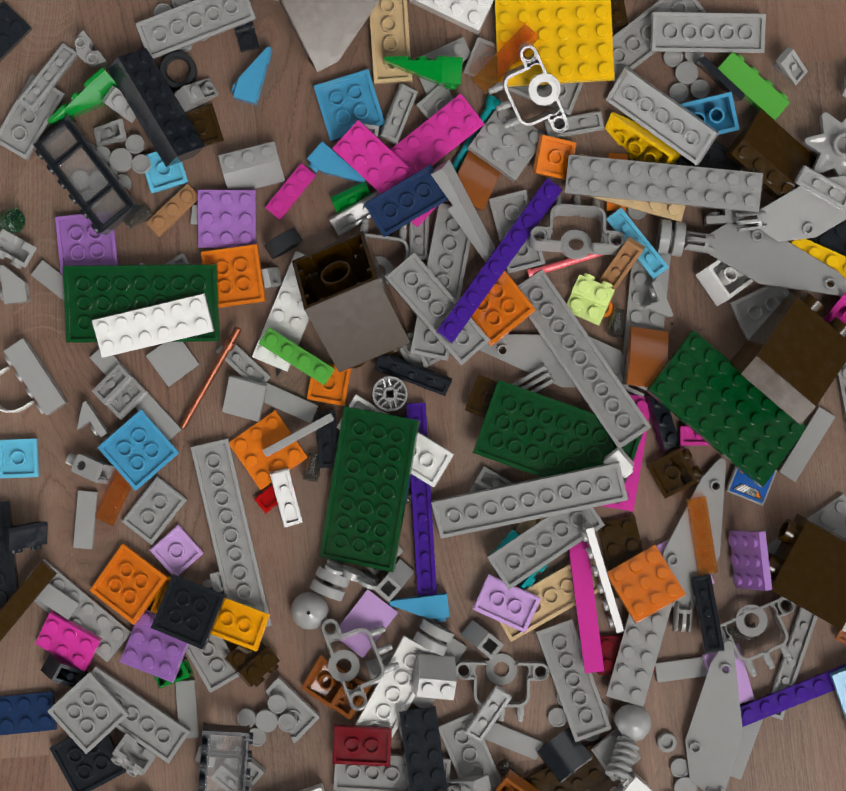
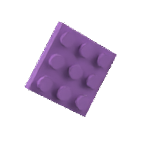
(226, 218)
(82, 245)
(750, 560)
(153, 650)

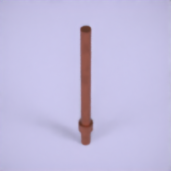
(228, 346)

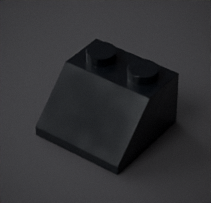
(25, 536)

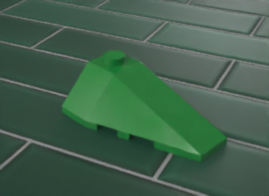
(442, 71)
(86, 100)

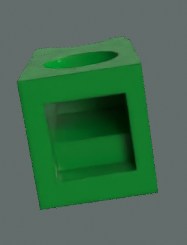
(184, 672)

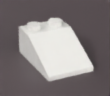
(722, 281)

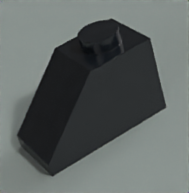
(62, 671)

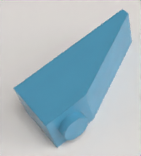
(251, 81)
(329, 163)
(427, 606)

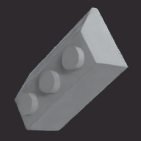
(252, 167)

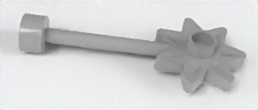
(829, 145)

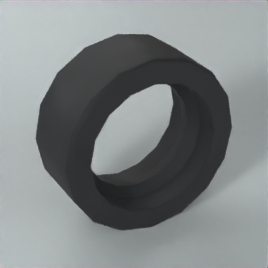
(181, 56)
(283, 243)

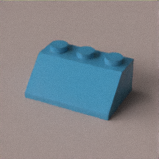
(716, 111)

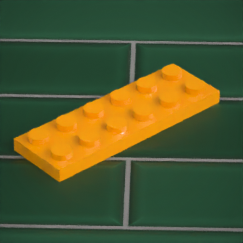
(235, 622)

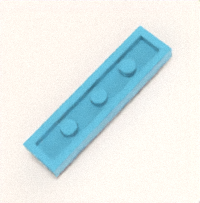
(649, 258)

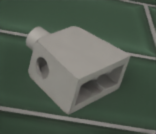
(90, 467)

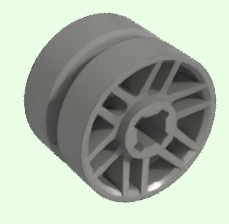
(671, 238)
(380, 393)
(329, 584)
(433, 636)

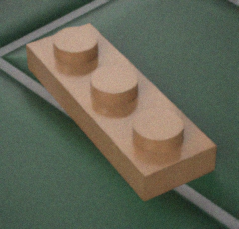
(173, 210)
(622, 262)

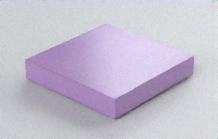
(177, 551)

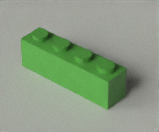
(757, 91)
(297, 356)

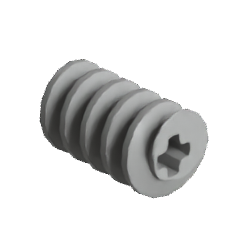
(621, 758)

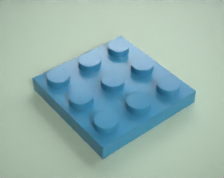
(347, 101)
(138, 450)

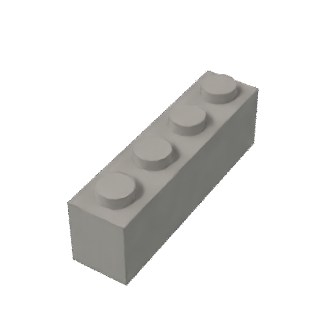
(35, 376)

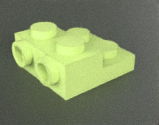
(590, 298)

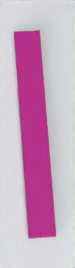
(586, 608)

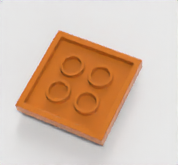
(238, 274)
(502, 309)
(253, 441)
(129, 584)
(645, 584)

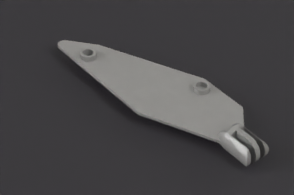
(795, 215)
(767, 260)
(532, 352)
(680, 550)
(716, 725)

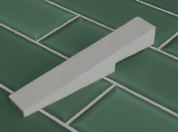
(463, 209)

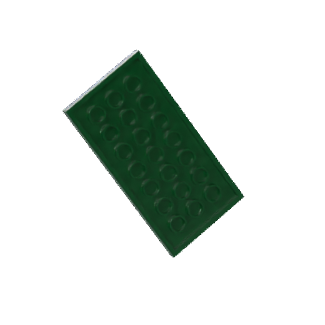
(115, 289)
(725, 409)
(543, 434)
(369, 488)

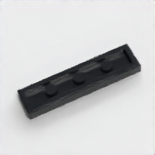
(413, 373)
(707, 614)

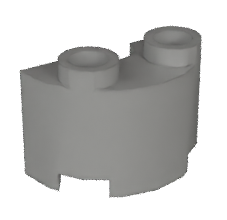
(85, 51)
(15, 249)
(132, 756)

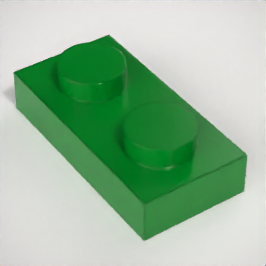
(349, 197)

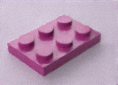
(68, 641)

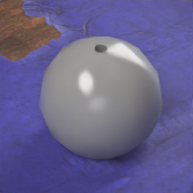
(309, 602)
(633, 721)

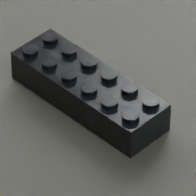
(156, 107)

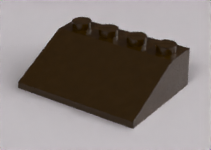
(771, 151)

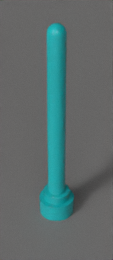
(491, 103)

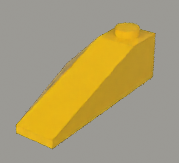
(639, 141)

